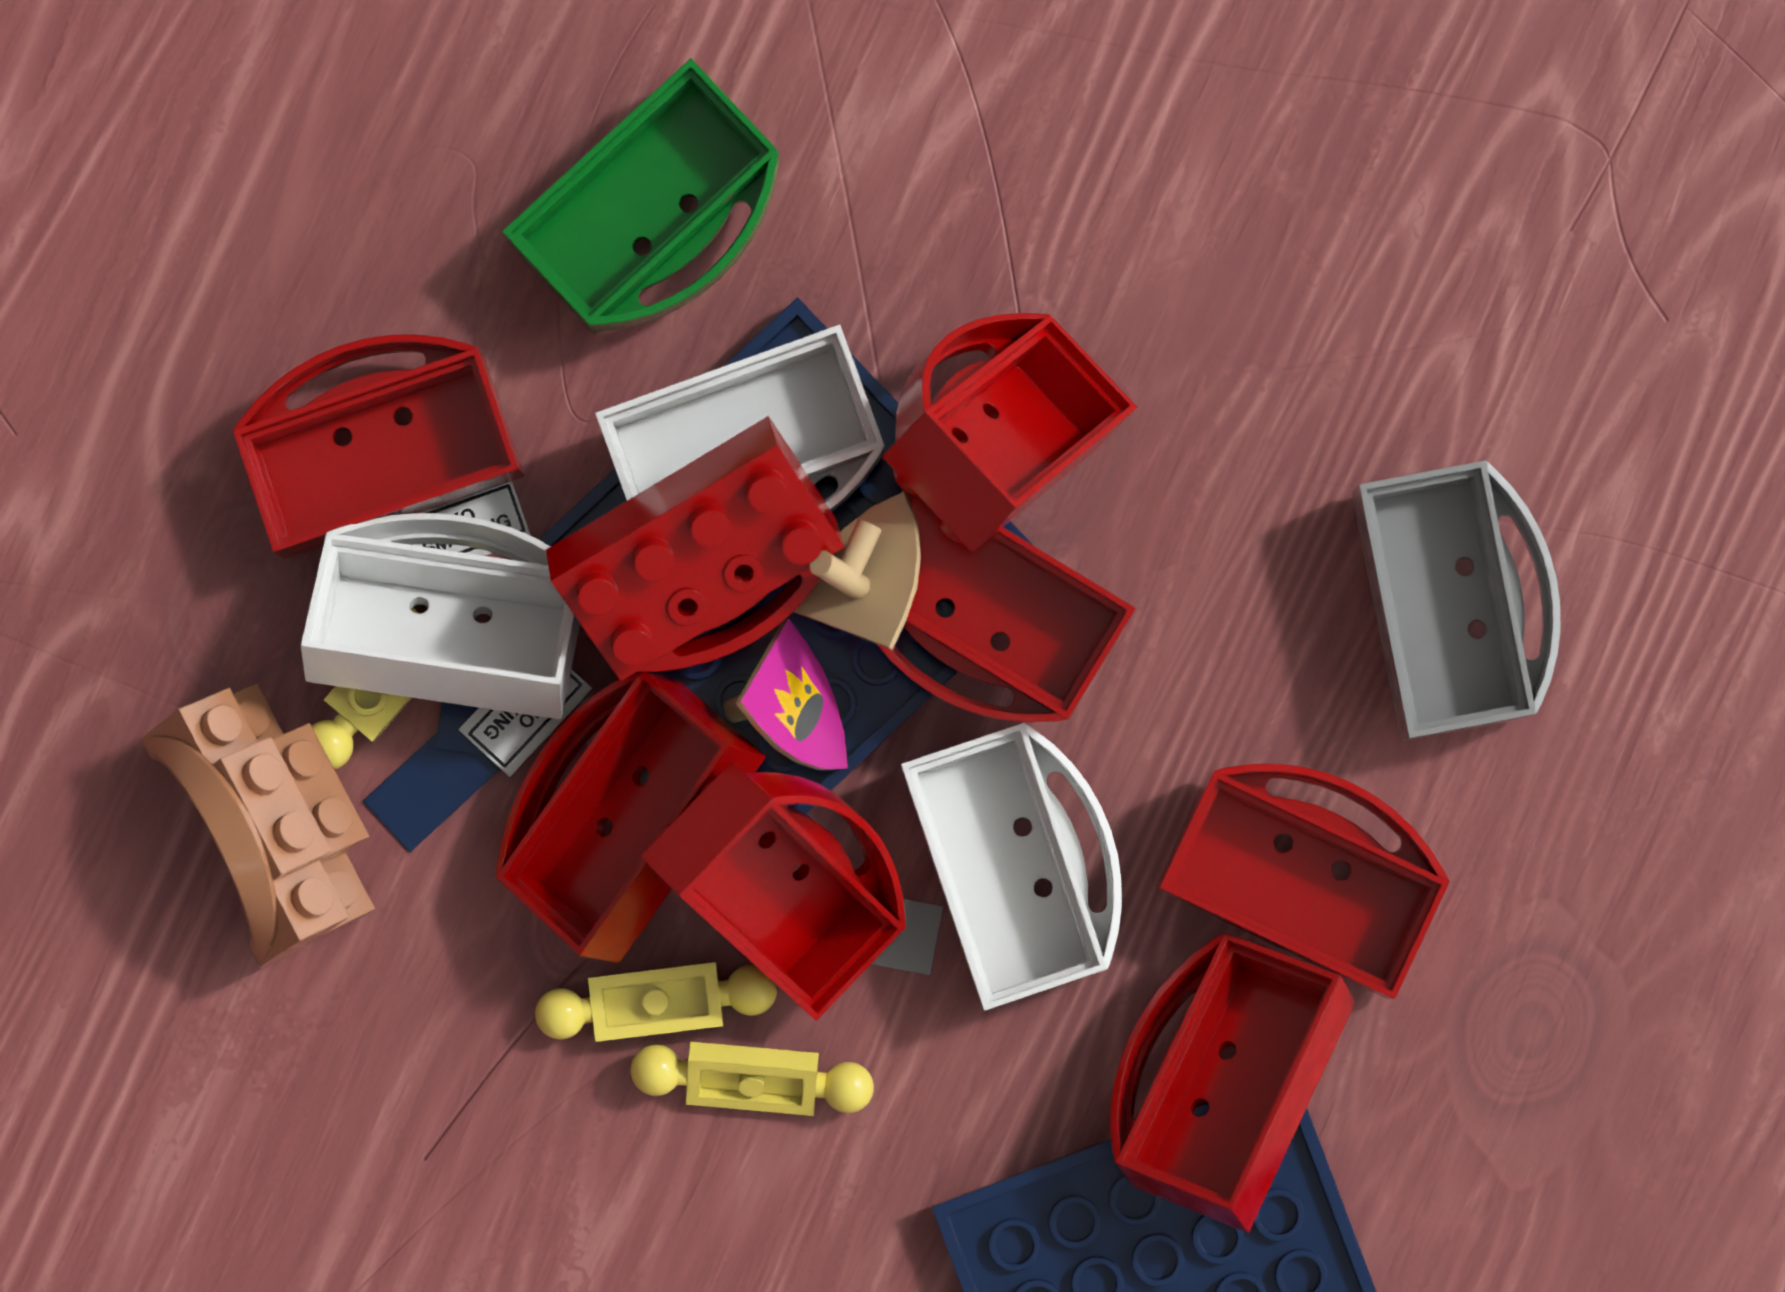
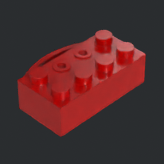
(1001, 424)
(444, 454)
(672, 554)
(1052, 615)
(556, 851)
(1350, 926)
(801, 927)
(1284, 1029)

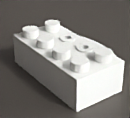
(802, 386)
(370, 639)
(988, 872)

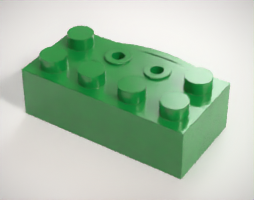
(631, 189)

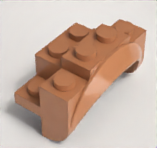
(271, 814)

